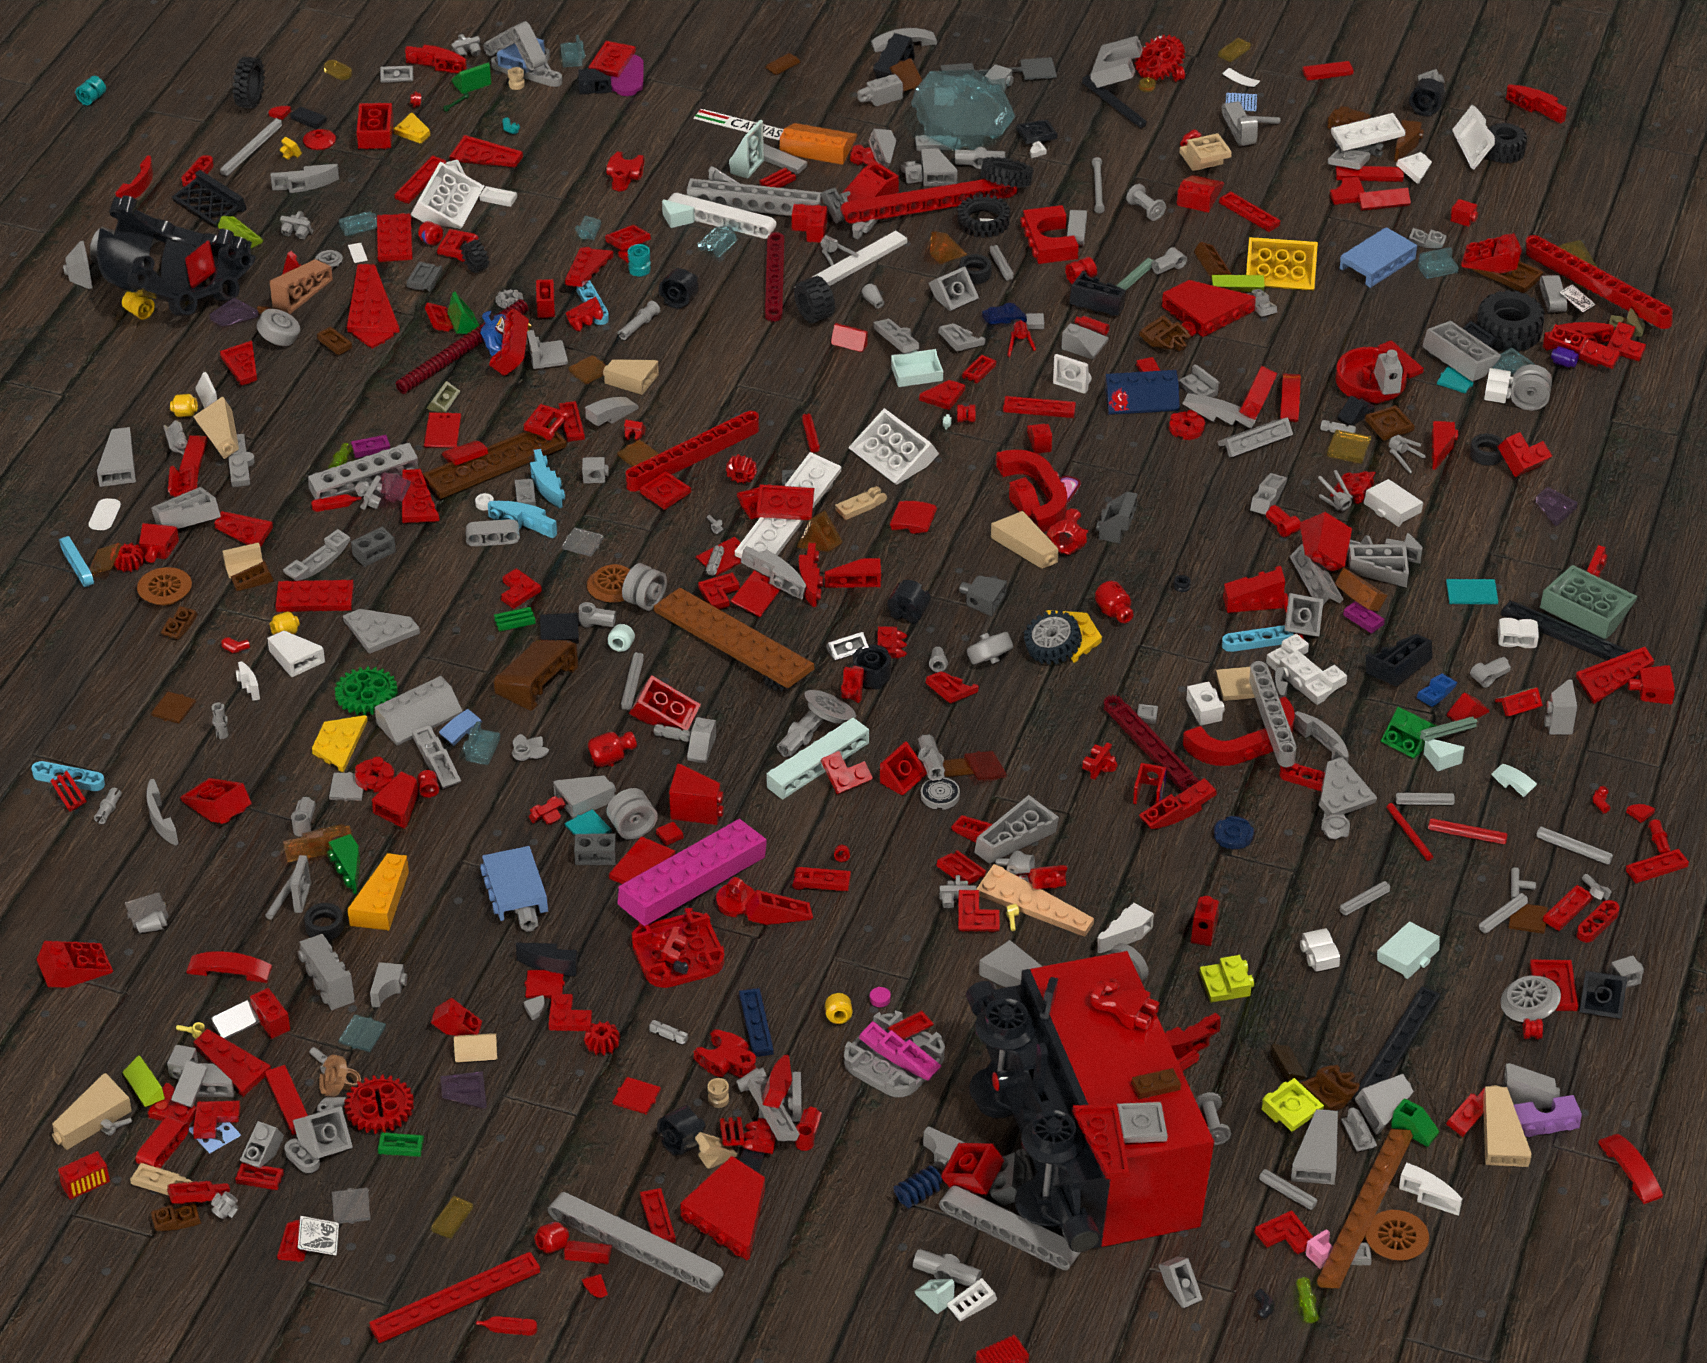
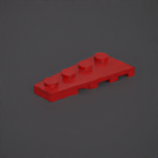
(486, 153)
(585, 264)
(417, 503)
(1612, 674)
(235, 1062)
(1105, 1137)

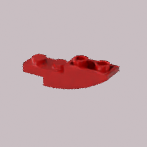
(435, 56)
(1534, 99)
(1595, 331)
(1588, 350)
(811, 574)
(1178, 808)
(1194, 1037)

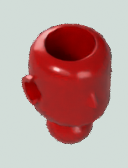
(1114, 601)
(610, 748)

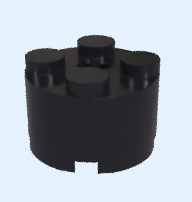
(1427, 96)
(678, 288)
(908, 601)
(875, 663)
(680, 1130)

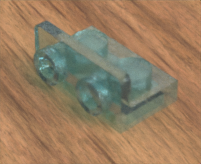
(572, 53)
(358, 223)
(718, 240)
(1437, 263)
(480, 745)

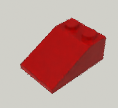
(1198, 193)
(664, 705)
(218, 799)

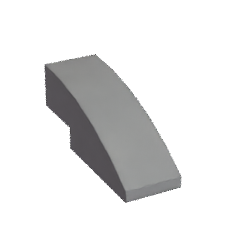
(609, 410)
(1268, 493)

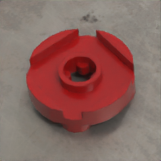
(1179, 422)
(373, 766)

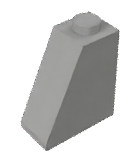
(937, 168)
(584, 793)
(1530, 1087)
(1381, 1100)

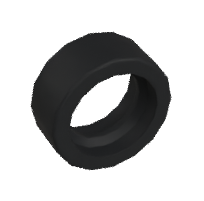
(979, 261)
(1483, 457)
(324, 910)

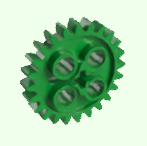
(365, 690)

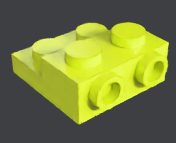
(1227, 979)
(1291, 1104)

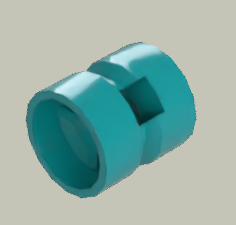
(90, 90)
(639, 260)

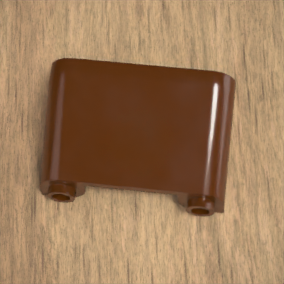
(533, 668)

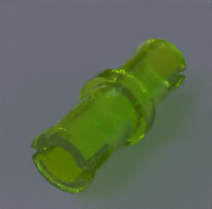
(341, 456)
(1307, 1300)

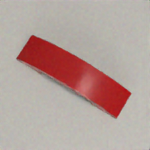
(140, 183)
(1290, 396)
(230, 962)
(1634, 1165)

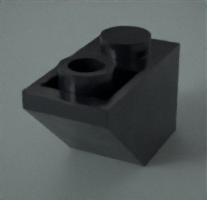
(593, 82)

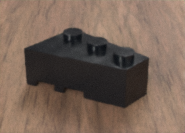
(898, 49)
(1096, 295)
(1401, 660)

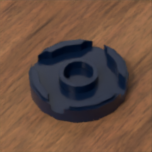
(1233, 832)

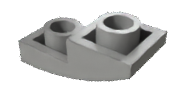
(1432, 240)
(1263, 305)

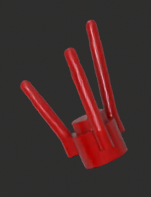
(1020, 331)

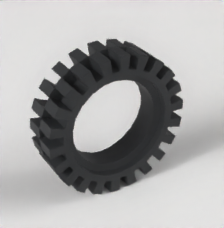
(248, 82)
(1006, 171)
(983, 228)

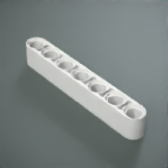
(723, 215)

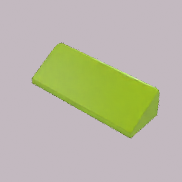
(239, 229)
(1239, 283)
(143, 1082)

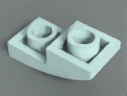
(1519, 781)

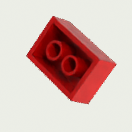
(375, 125)

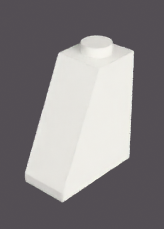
(295, 653)

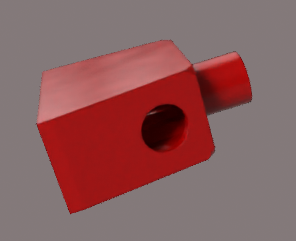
(157, 541)
(1654, 684)
(1206, 911)

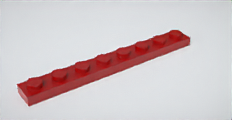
(454, 1297)

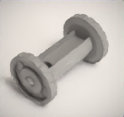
(1154, 209)
(1208, 1105)

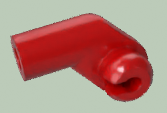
(1599, 799)

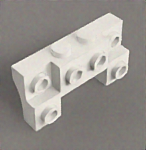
(1303, 673)

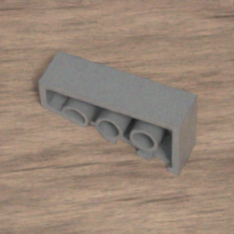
(1016, 829)
(327, 971)

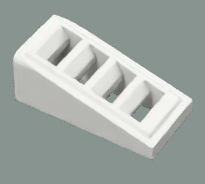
(974, 1290)

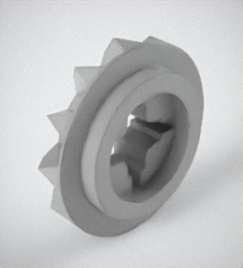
(325, 256)
(512, 297)

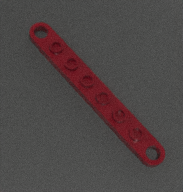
(774, 277)
(1149, 742)

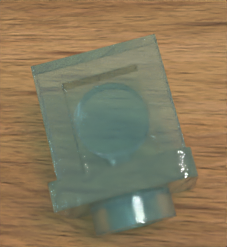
(588, 228)

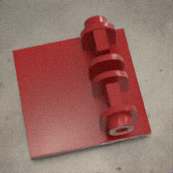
(1356, 484)

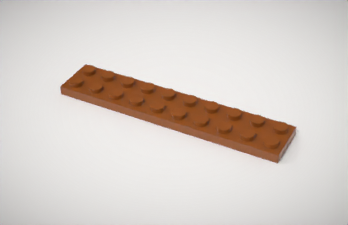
(734, 637)

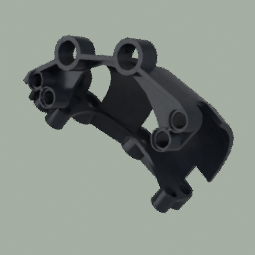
(127, 263)

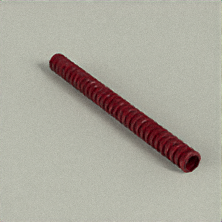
(450, 353)

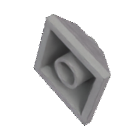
(77, 266)
(1082, 341)
(1304, 615)

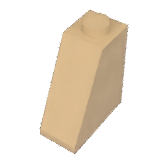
(631, 374)

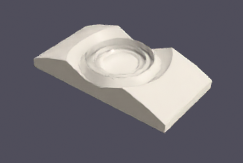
(1474, 136)

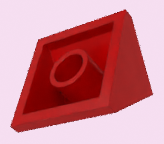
(901, 769)

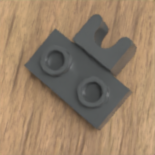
(833, 202)

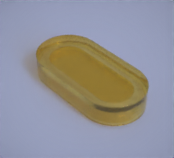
(337, 70)

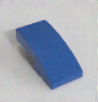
(1437, 690)

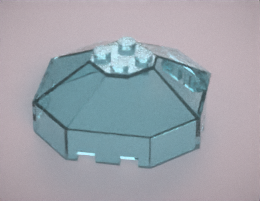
(961, 108)

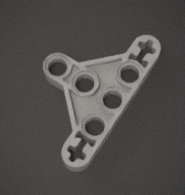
(548, 76)

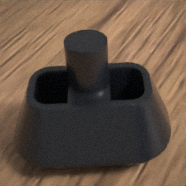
(681, 967)

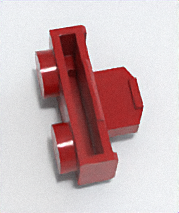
(548, 812)

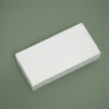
(498, 196)

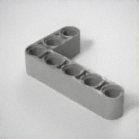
(525, 40)

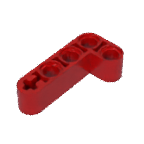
(513, 343)

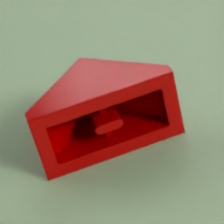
(1467, 707)

